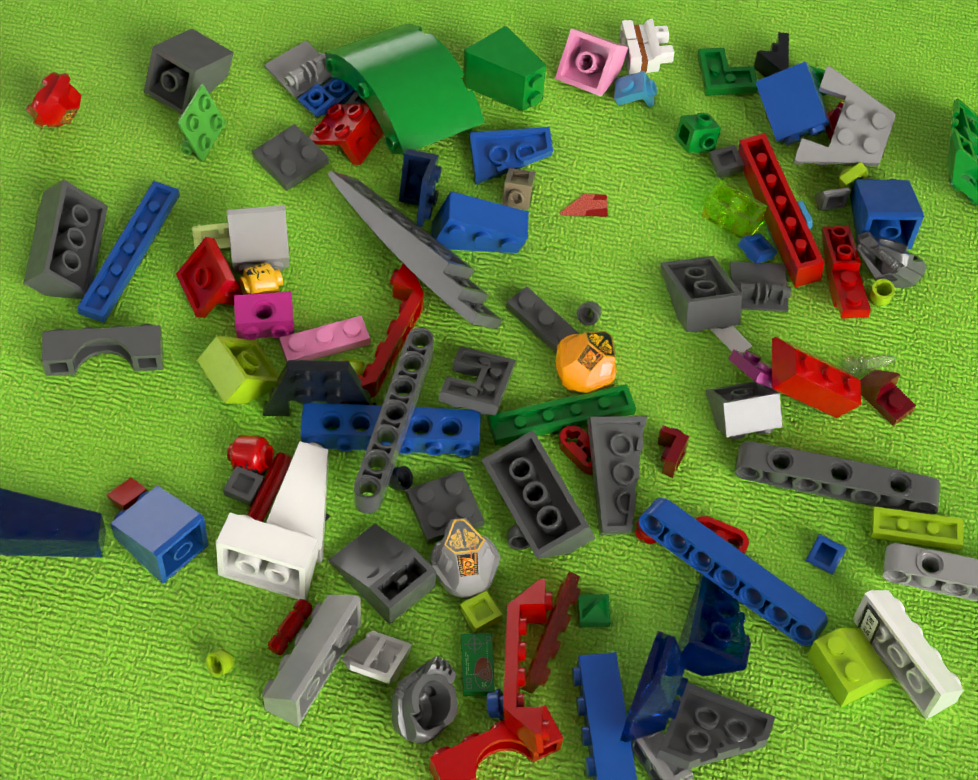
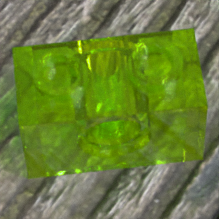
(733, 210)

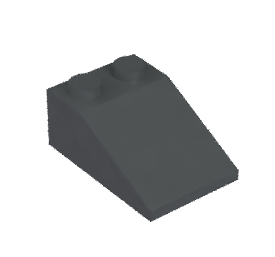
(702, 294)

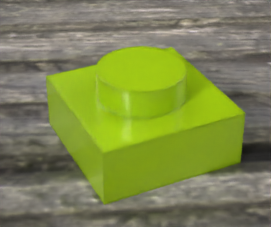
(851, 173)
(480, 612)

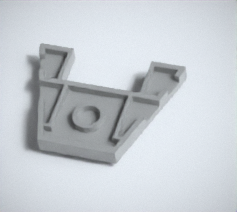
(860, 130)

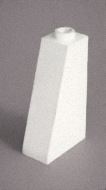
(303, 494)

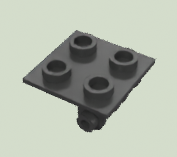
(761, 285)

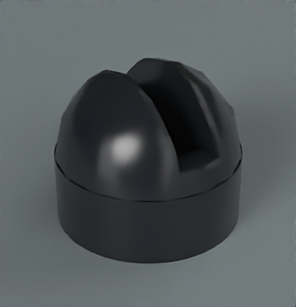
(403, 475)

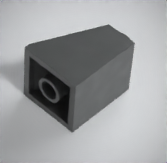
(182, 65)

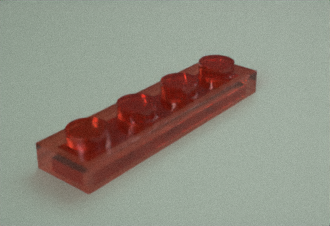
(548, 644)

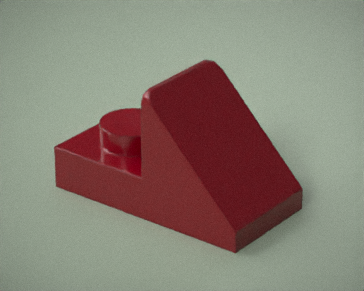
(882, 393)

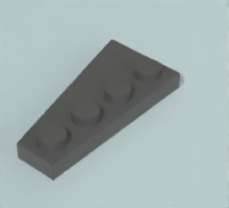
(615, 468)

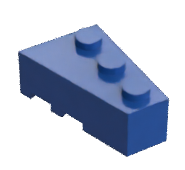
(479, 225)

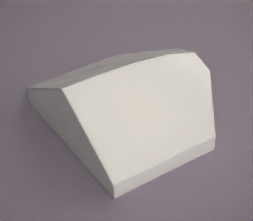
(378, 657)

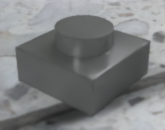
(726, 161)
(243, 485)

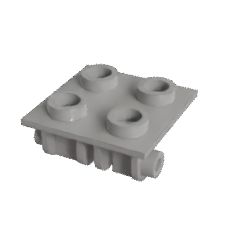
(299, 69)

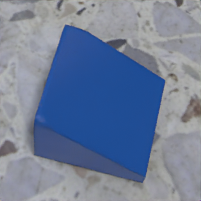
(826, 554)

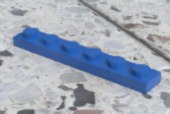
(128, 252)

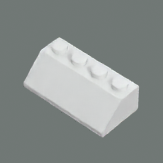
(909, 655)

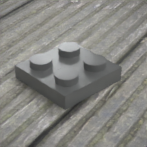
(290, 157)
(443, 500)

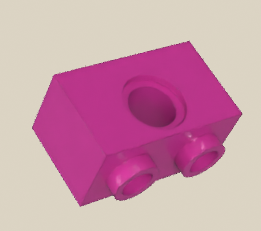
(252, 307)

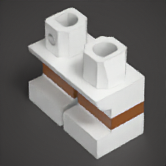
(644, 47)

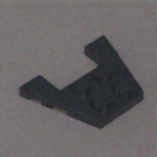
(315, 381)

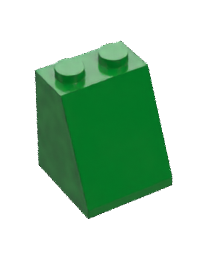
(505, 70)

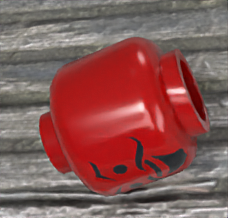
(251, 453)

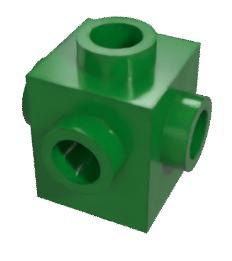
(697, 133)

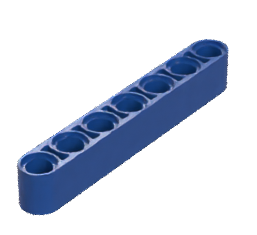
(733, 571)

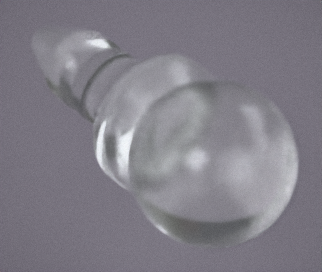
(856, 366)

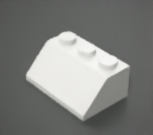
(266, 556)

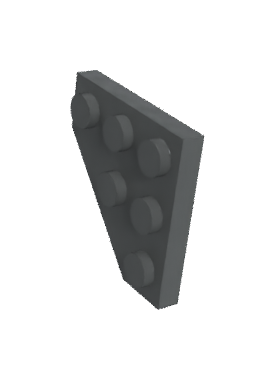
(712, 729)

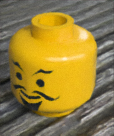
(260, 279)

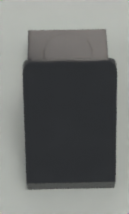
(776, 59)

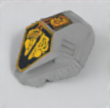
(464, 560)

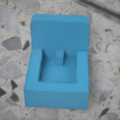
(634, 88)

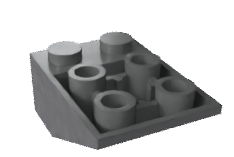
(385, 572)

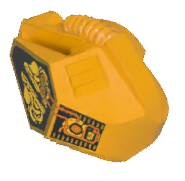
(586, 361)

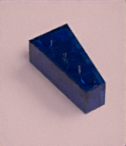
(48, 528)

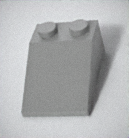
(258, 237)

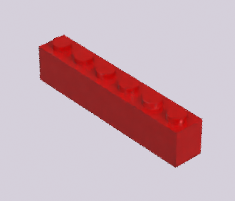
(782, 212)

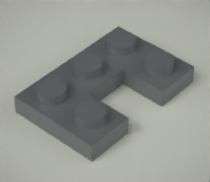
(492, 381)

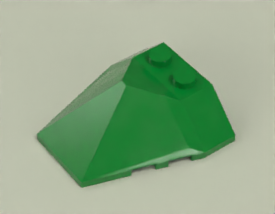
(964, 151)

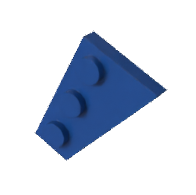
(504, 149)

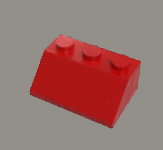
(813, 380)

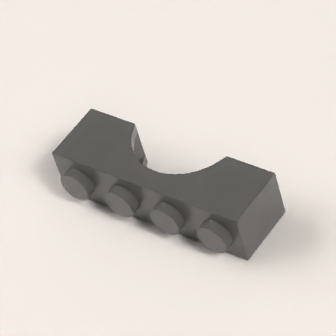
(68, 349)

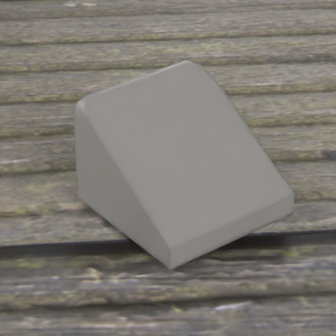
(832, 199)

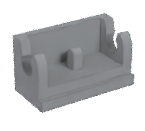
(646, 751)

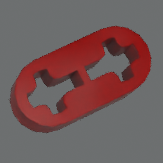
(576, 452)

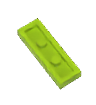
(917, 528)

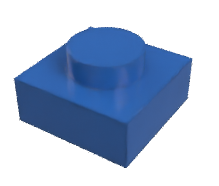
(757, 248)

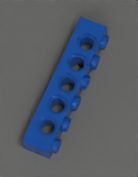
(432, 421)

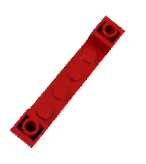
(408, 290)
(524, 721)

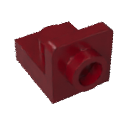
(675, 448)

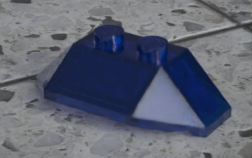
(657, 690)

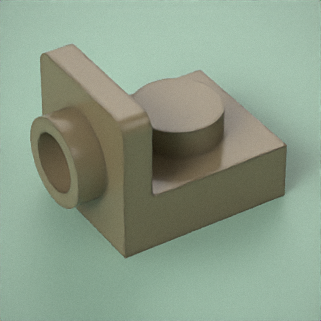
(518, 188)

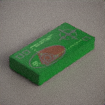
(477, 664)

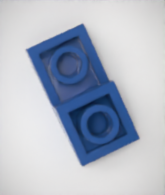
(321, 98)

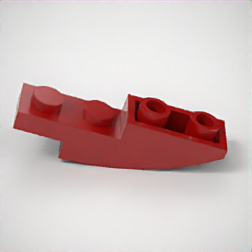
(843, 273)

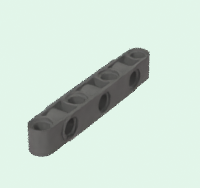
(859, 483)

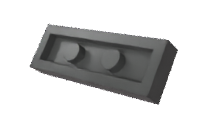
(539, 318)

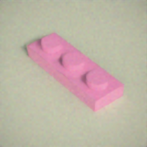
(325, 340)

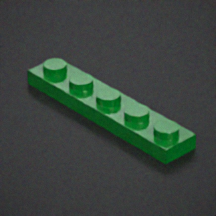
(560, 413)

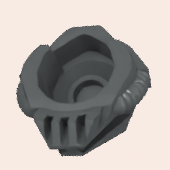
(892, 260)
(425, 701)

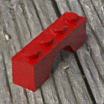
(463, 759)

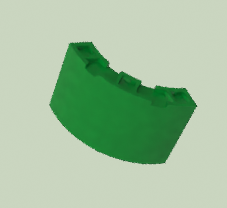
(408, 86)

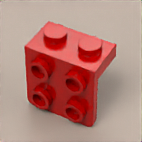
(352, 128)

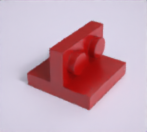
(208, 278)

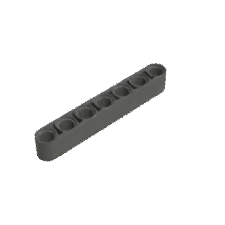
(393, 430)

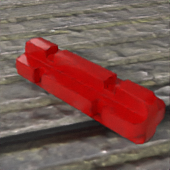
(290, 627)

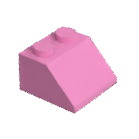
(590, 62)

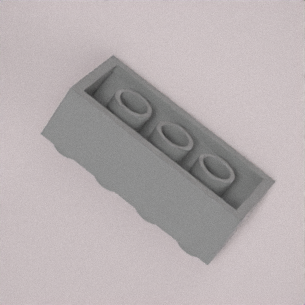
(313, 658)

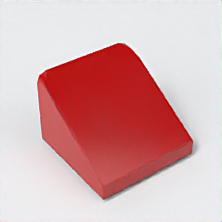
(126, 494)

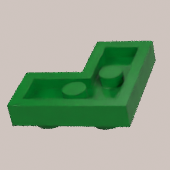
(721, 79)

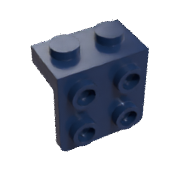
(419, 182)

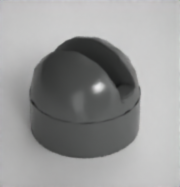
(584, 311)
(516, 538)

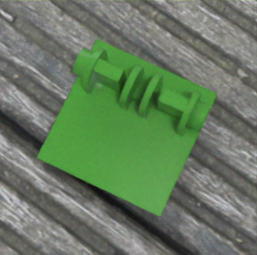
(200, 124)

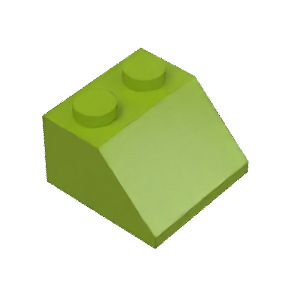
(238, 369)
(848, 664)

